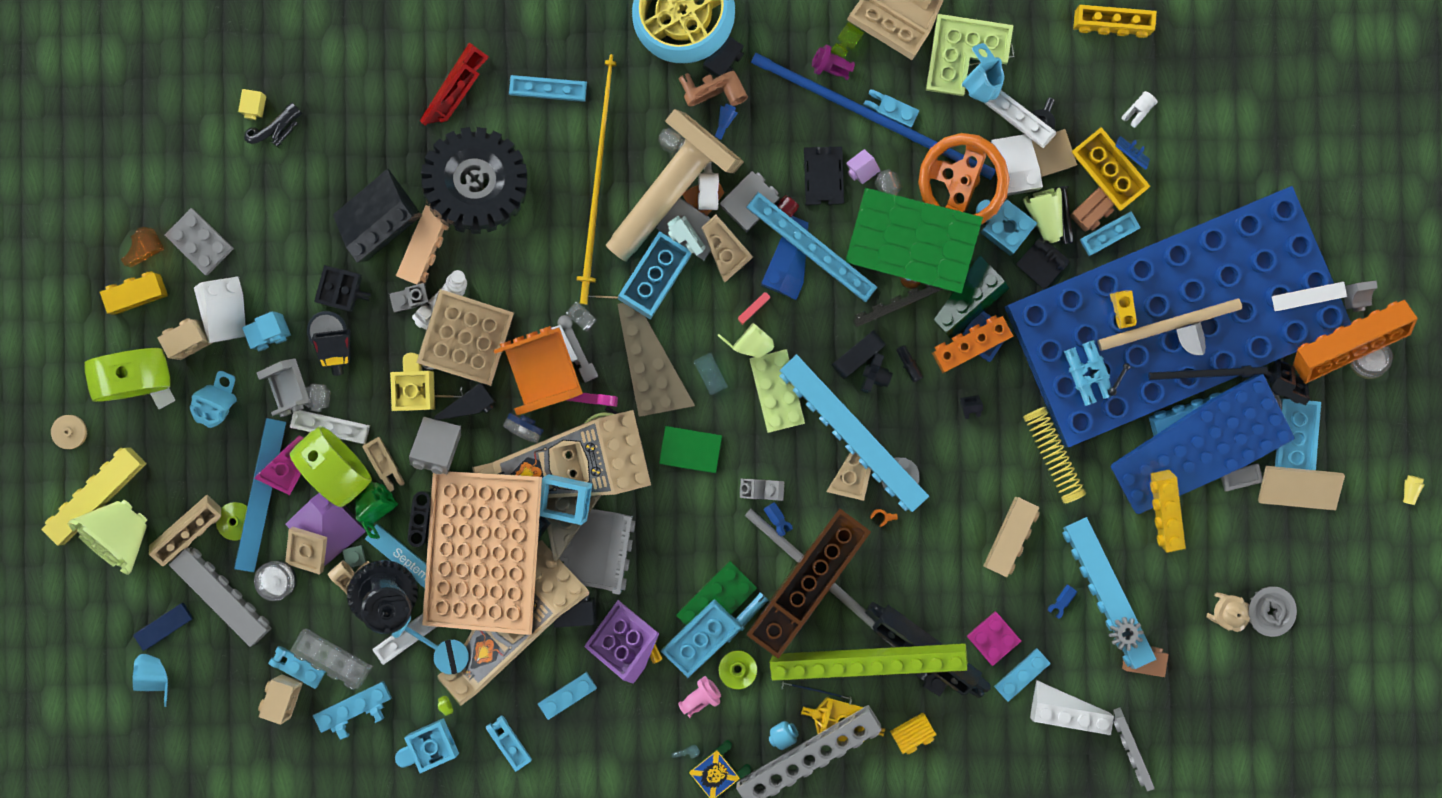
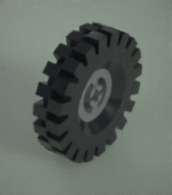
(485, 158)

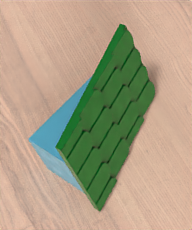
(913, 240)

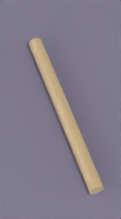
(1169, 324)

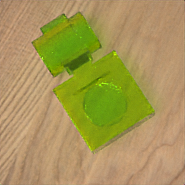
(849, 37)

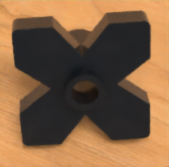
(875, 374)

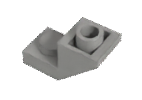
(409, 298)
(762, 489)

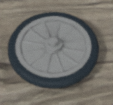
(325, 322)

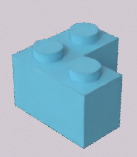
(266, 330)

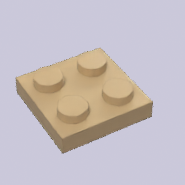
(306, 550)

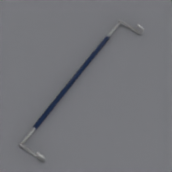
(783, 683)

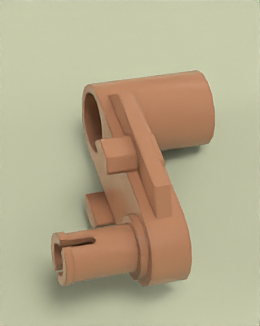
(727, 83)

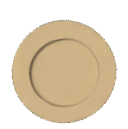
(69, 432)

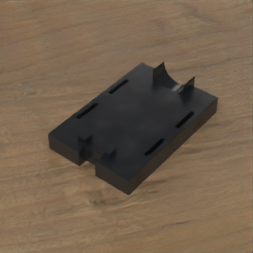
(823, 175)

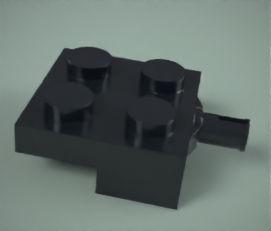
(339, 288)
(1286, 383)

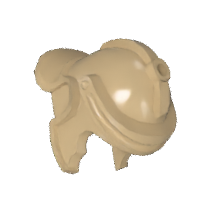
(1226, 612)

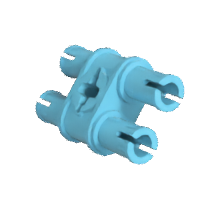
(1079, 369)

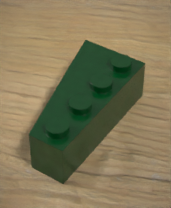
(980, 290)

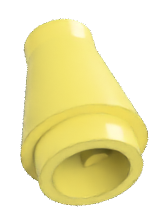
(1412, 489)

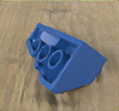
(786, 268)

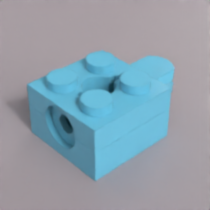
(1007, 227)
(427, 747)

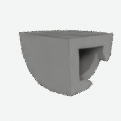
(1192, 338)

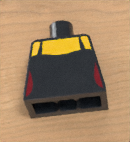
(333, 349)

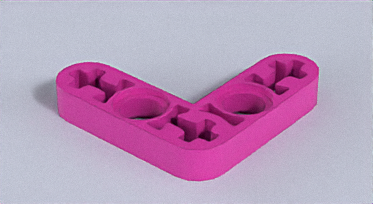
(596, 399)

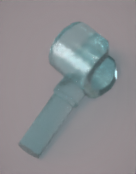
(692, 750)

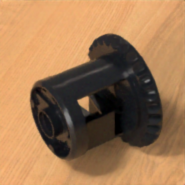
(382, 595)

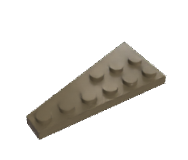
(652, 374)

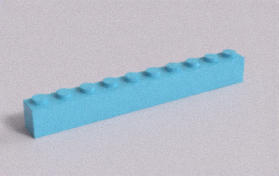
(856, 436)

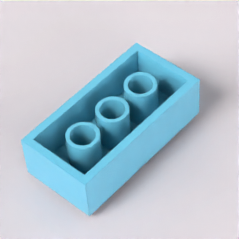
(654, 275)

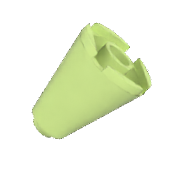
(1047, 212)

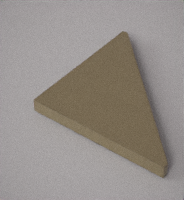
(560, 531)

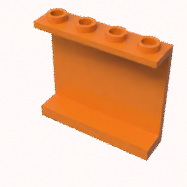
(541, 369)

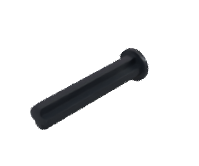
(1067, 237)

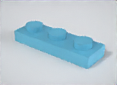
(1110, 233)
(1022, 674)
(567, 695)

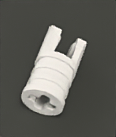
(1141, 107)

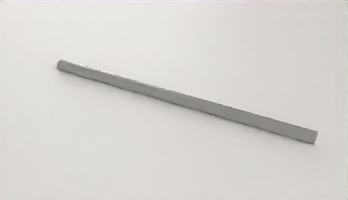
(797, 555)

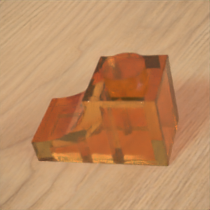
(144, 245)

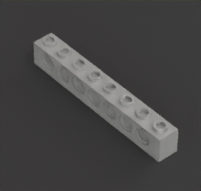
(796, 756)

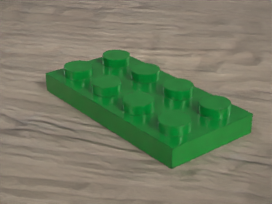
(727, 587)

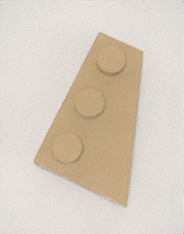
(725, 248)
(851, 479)

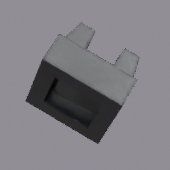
(970, 405)

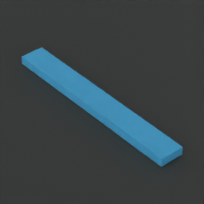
(259, 498)

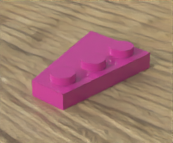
(281, 471)

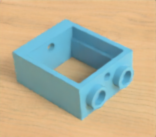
(583, 499)

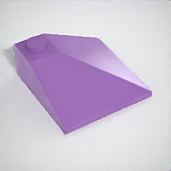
(329, 521)
(623, 642)

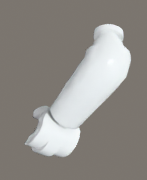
(455, 283)

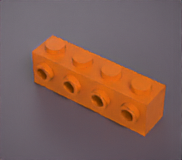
(972, 344)

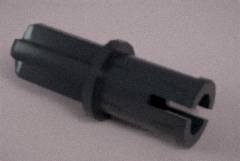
(909, 364)

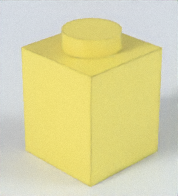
(252, 104)

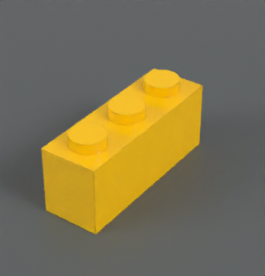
(133, 293)

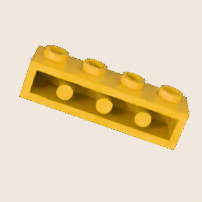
(1114, 20)
(1167, 511)

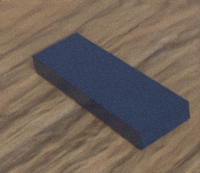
(163, 626)

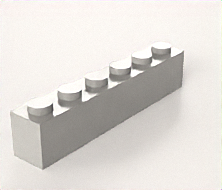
(220, 596)

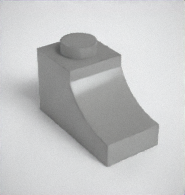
(1359, 295)

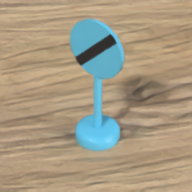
(449, 656)

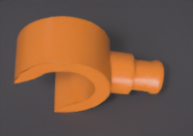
(887, 517)

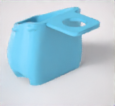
(987, 78)
(213, 402)
(149, 675)

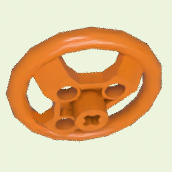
(976, 147)

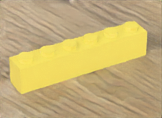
(95, 494)

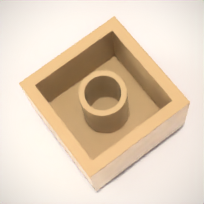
(184, 339)
(280, 699)

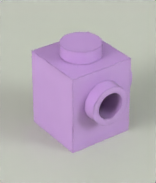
(862, 167)

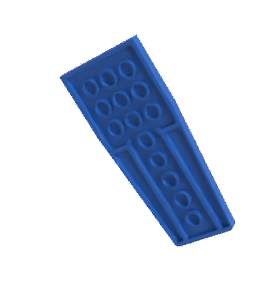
(1207, 442)

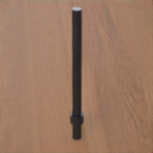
(1244, 371)

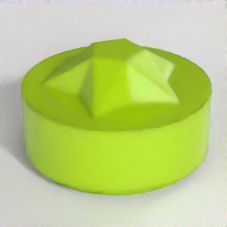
(445, 705)

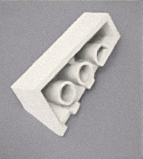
(1064, 710)

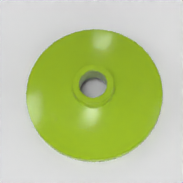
(232, 510)
(740, 679)

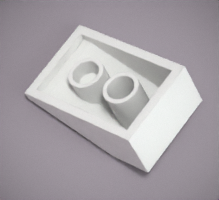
(1021, 164)
(221, 308)

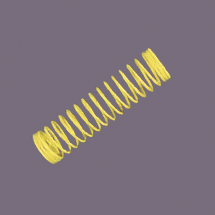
(1076, 494)

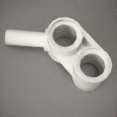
(708, 186)

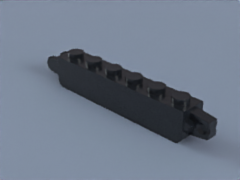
(904, 633)

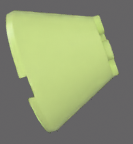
(112, 533)

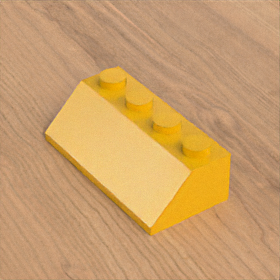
(1110, 169)

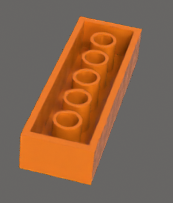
(1354, 341)

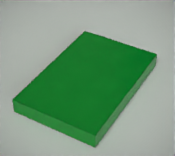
(690, 449)

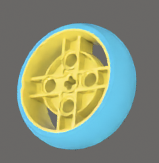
(702, 45)

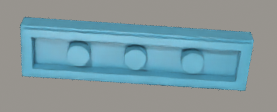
(548, 88)

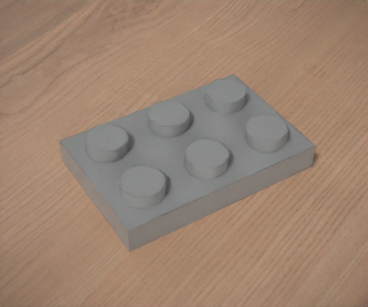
(199, 241)

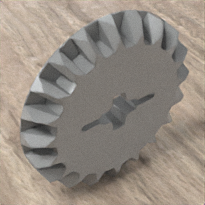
(1283, 616)

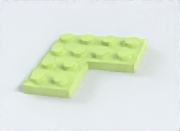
(953, 50)

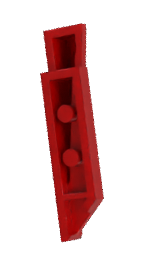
(455, 85)

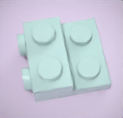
(682, 230)

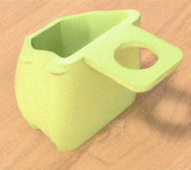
(752, 342)

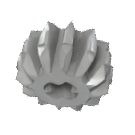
(1130, 638)

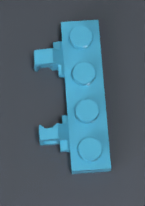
(365, 701)

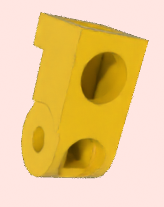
(1124, 308)

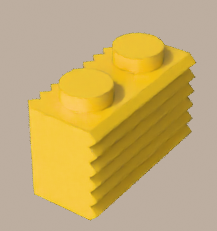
(913, 733)

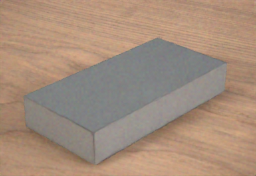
(1242, 477)

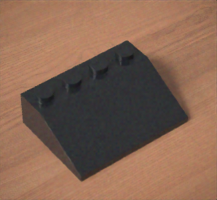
(375, 217)

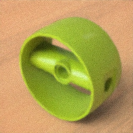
(127, 374)
(330, 466)

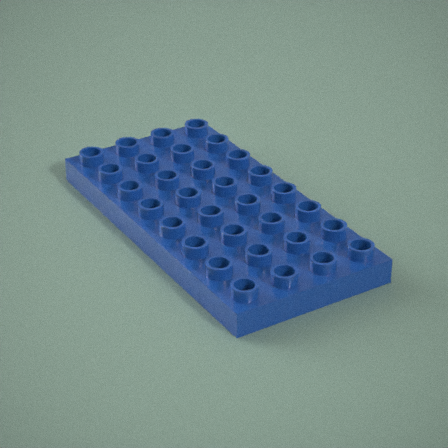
(1239, 255)

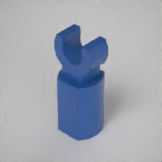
(777, 519)
(1063, 600)

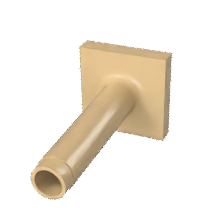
(697, 151)

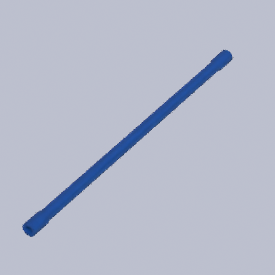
(767, 64)

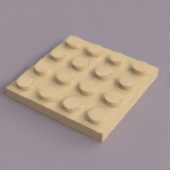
(464, 336)

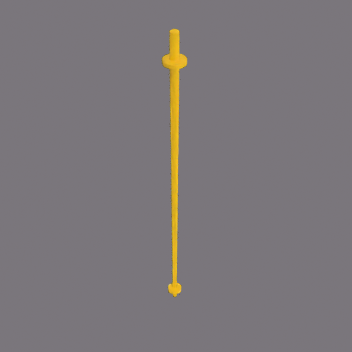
(586, 279)

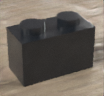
(724, 58)

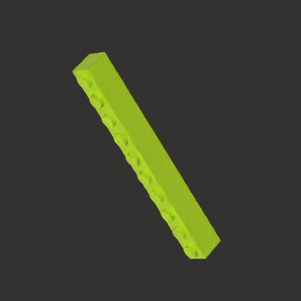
(869, 662)

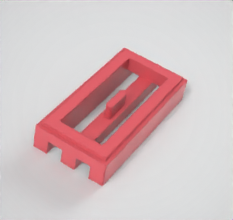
(753, 308)

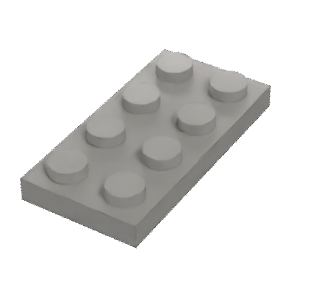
(1134, 754)

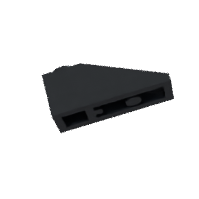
(473, 402)

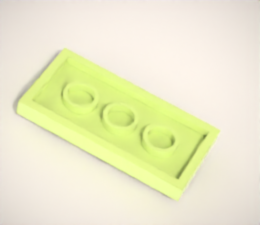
(778, 401)

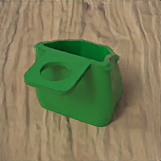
(372, 505)

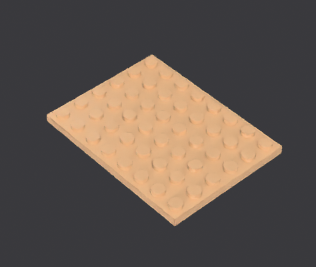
(482, 552)

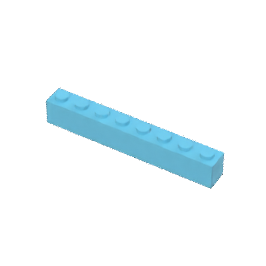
(1105, 587)

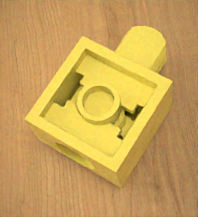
(412, 387)

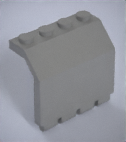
(600, 550)

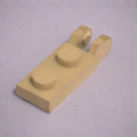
(382, 462)

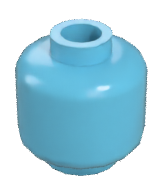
(783, 735)

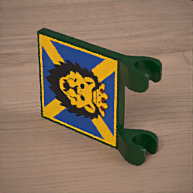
(716, 774)

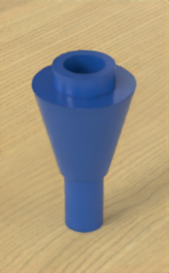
(726, 116)

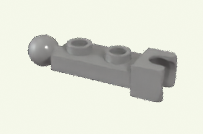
(587, 371)

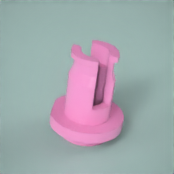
(701, 697)

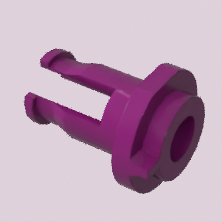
(831, 63)

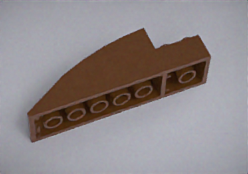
(808, 583)

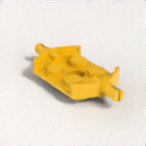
(830, 712)

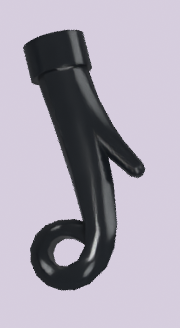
(275, 127)

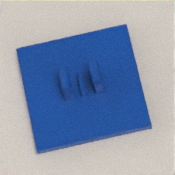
(1132, 152)

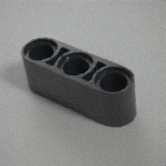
(858, 354)
(414, 526)

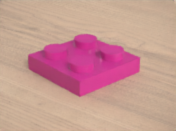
(993, 638)

